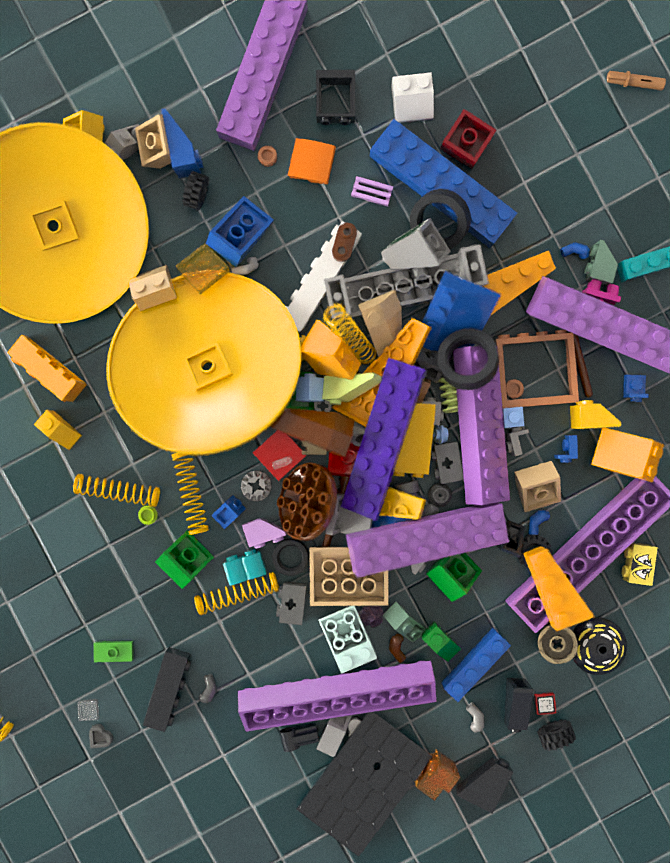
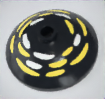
(590, 637)

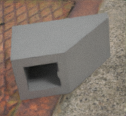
(123, 141)

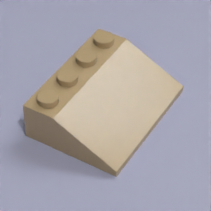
(336, 584)

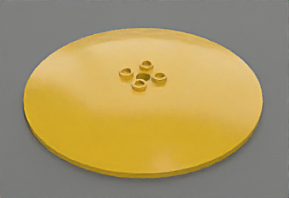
(101, 219)
(161, 355)

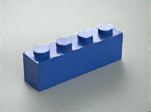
(475, 664)

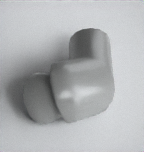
(246, 269)
(478, 717)

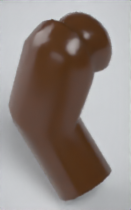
(395, 646)

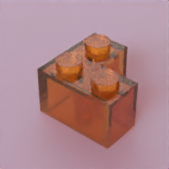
(437, 776)

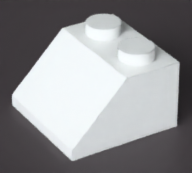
(413, 97)

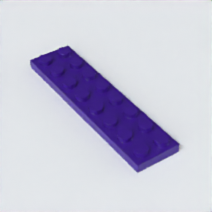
(383, 438)

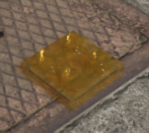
(203, 268)

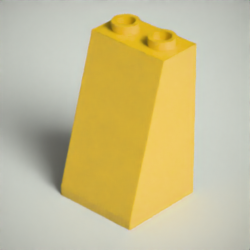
(417, 444)

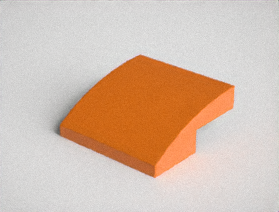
(311, 161)

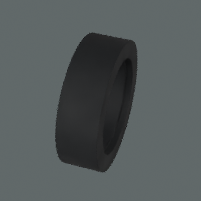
(455, 202)
(462, 337)

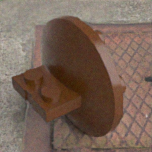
(307, 501)

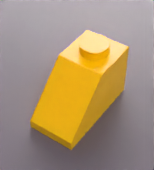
(57, 429)

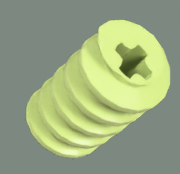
(450, 395)

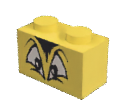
(639, 564)

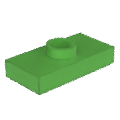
(113, 651)

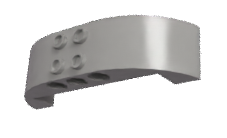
(411, 285)

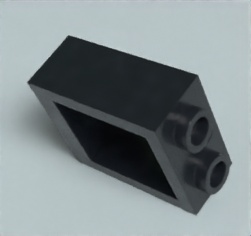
(335, 77)

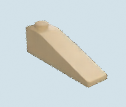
(382, 319)

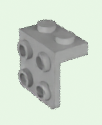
(346, 521)

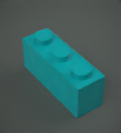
(644, 264)

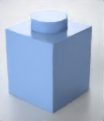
(309, 388)
(513, 417)

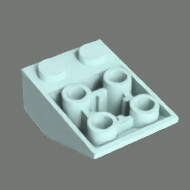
(348, 639)

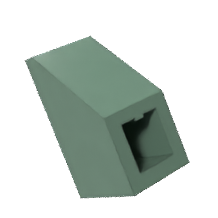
(602, 264)
(404, 622)

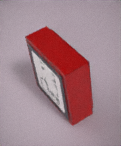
(545, 703)

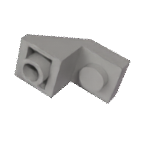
(333, 735)

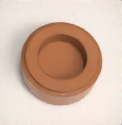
(267, 156)
(514, 389)

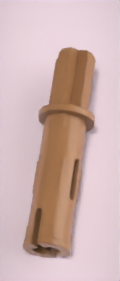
(643, 81)

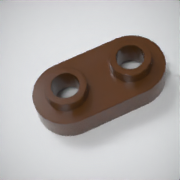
(344, 241)

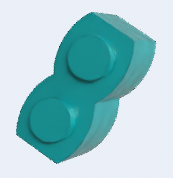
(244, 567)

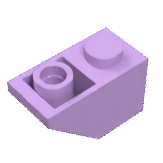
(261, 531)

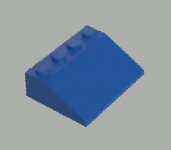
(455, 307)

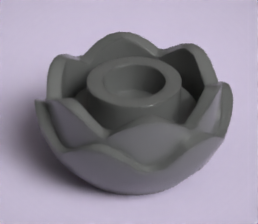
(435, 490)

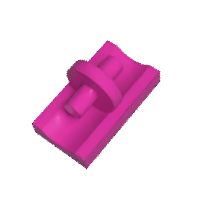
(609, 296)

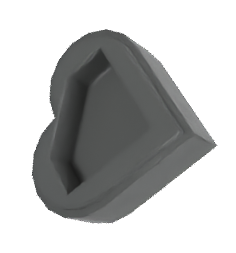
(99, 736)

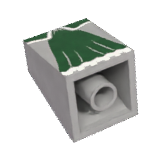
(416, 248)

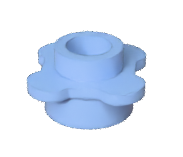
(440, 434)

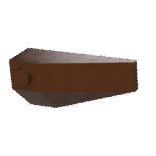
(319, 428)

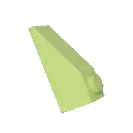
(345, 390)

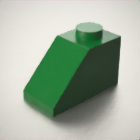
(440, 642)

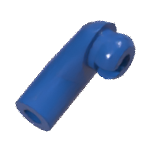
(577, 248)
(536, 519)

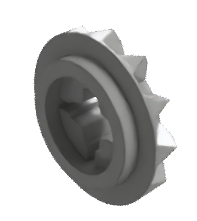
(264, 482)

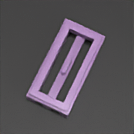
(374, 184)

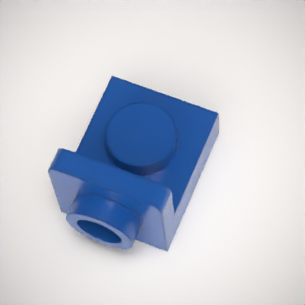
(635, 387)
(570, 447)
(228, 512)

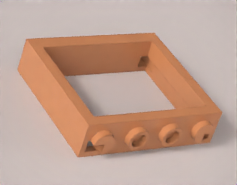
(540, 337)

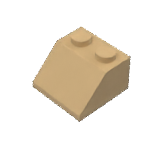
(153, 143)
(152, 288)
(538, 486)

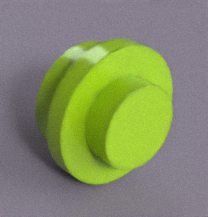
(147, 515)

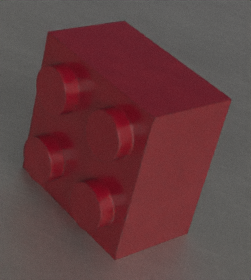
(468, 139)

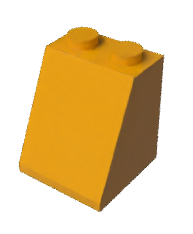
(329, 353)
(627, 454)

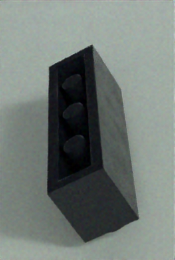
(166, 689)

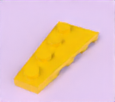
(402, 505)

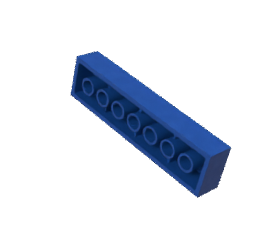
(428, 170)

